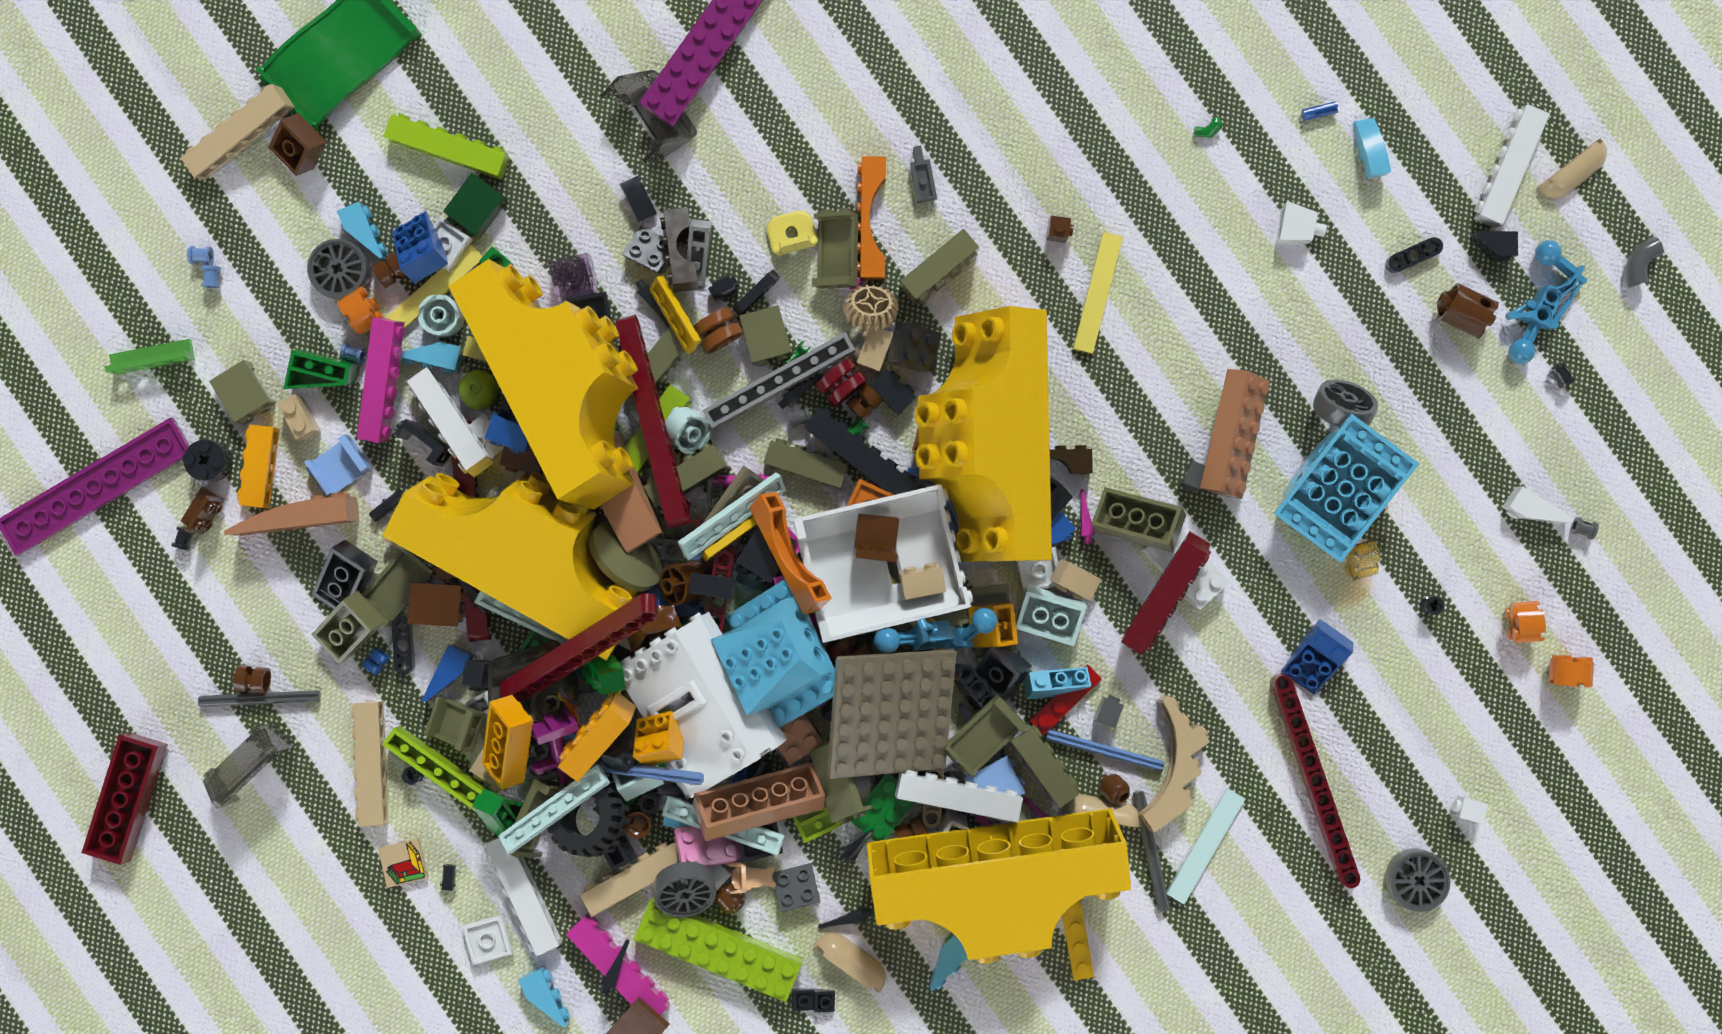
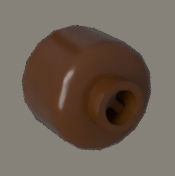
(1114, 789)
(729, 902)

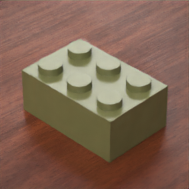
(348, 627)

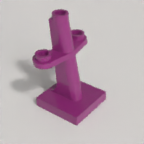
(551, 731)

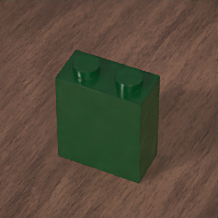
(474, 206)

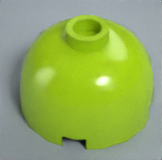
(479, 390)

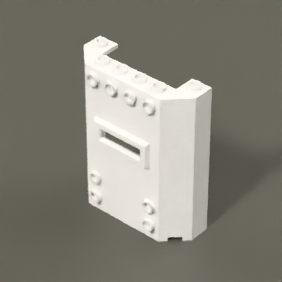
(863, 587)
(714, 725)

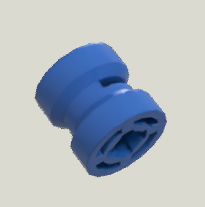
(375, 660)

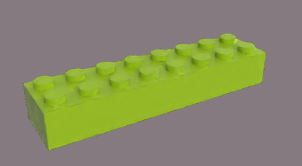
(720, 951)

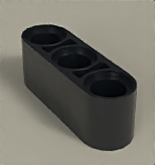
(965, 684)

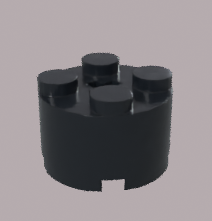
(197, 456)

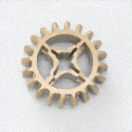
(871, 308)

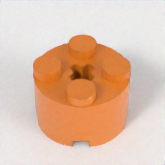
(360, 310)
(1525, 622)
(1571, 671)

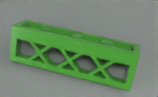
(150, 357)

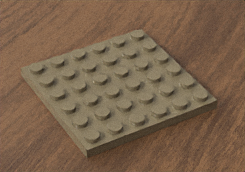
(890, 713)

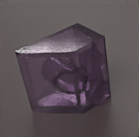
(573, 276)

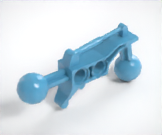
(1546, 253)
(936, 634)

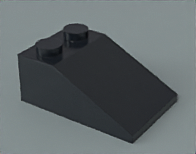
(343, 573)

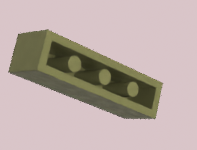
(665, 355)
(806, 464)

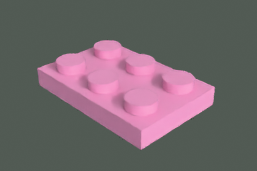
(694, 848)

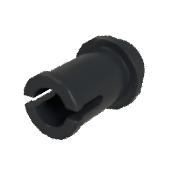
(448, 877)

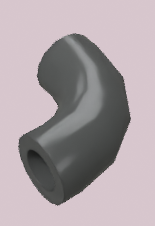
(1639, 259)

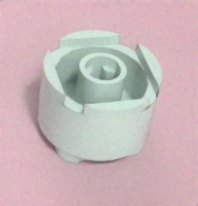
(430, 319)
(687, 429)

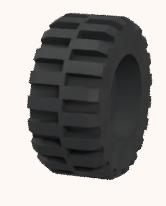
(606, 833)

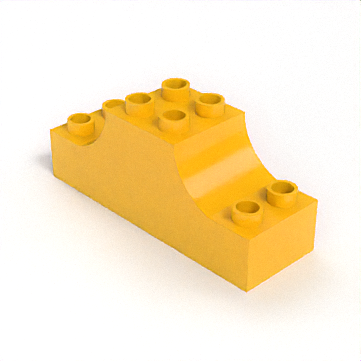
(557, 378)
(990, 436)
(512, 547)
(999, 882)

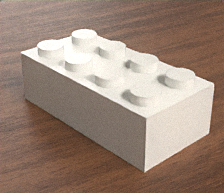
(1208, 582)

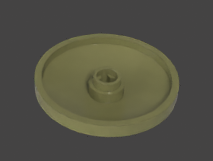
(632, 570)

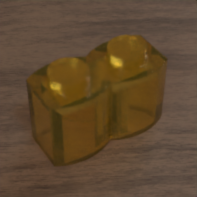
(1363, 560)

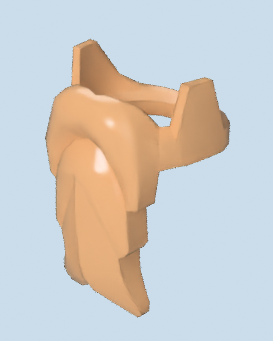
(745, 878)

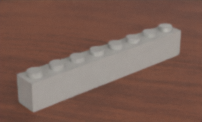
(779, 381)

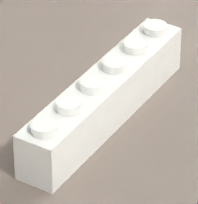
(1511, 165)
(450, 422)
(959, 796)
(525, 898)

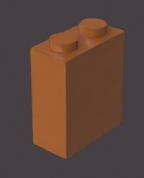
(435, 604)

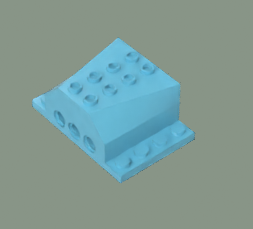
(1344, 486)
(776, 657)

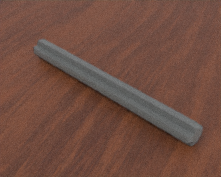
(255, 698)
(1152, 856)

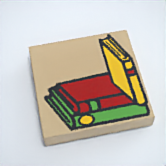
(403, 862)

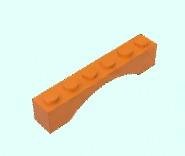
(873, 177)
(771, 518)

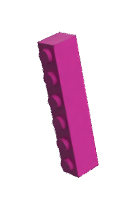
(381, 380)
(602, 952)

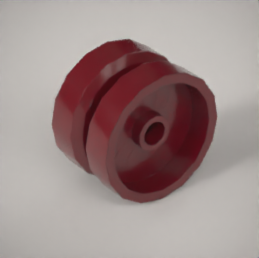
(839, 380)

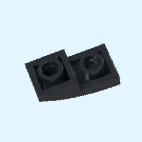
(638, 198)
(711, 585)
(813, 999)

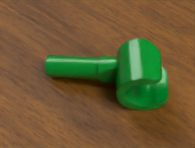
(799, 351)

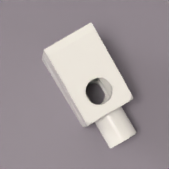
(1298, 225)

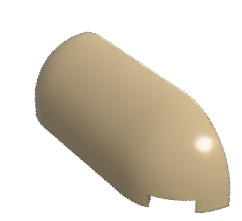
(1575, 171)
(1125, 813)
(852, 960)

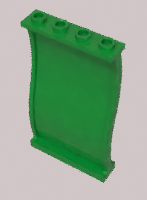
(337, 55)

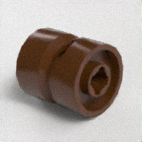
(388, 271)
(869, 396)
(248, 678)
(639, 824)
(914, 828)

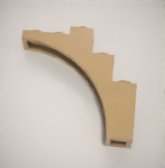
(1183, 768)

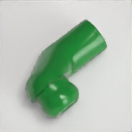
(1210, 130)

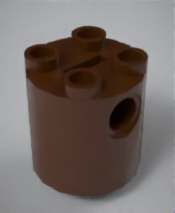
(1466, 310)
(675, 581)

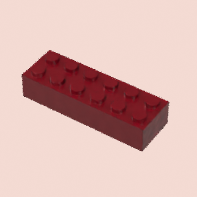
(1169, 588)
(124, 798)

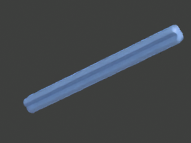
(1104, 750)
(658, 773)

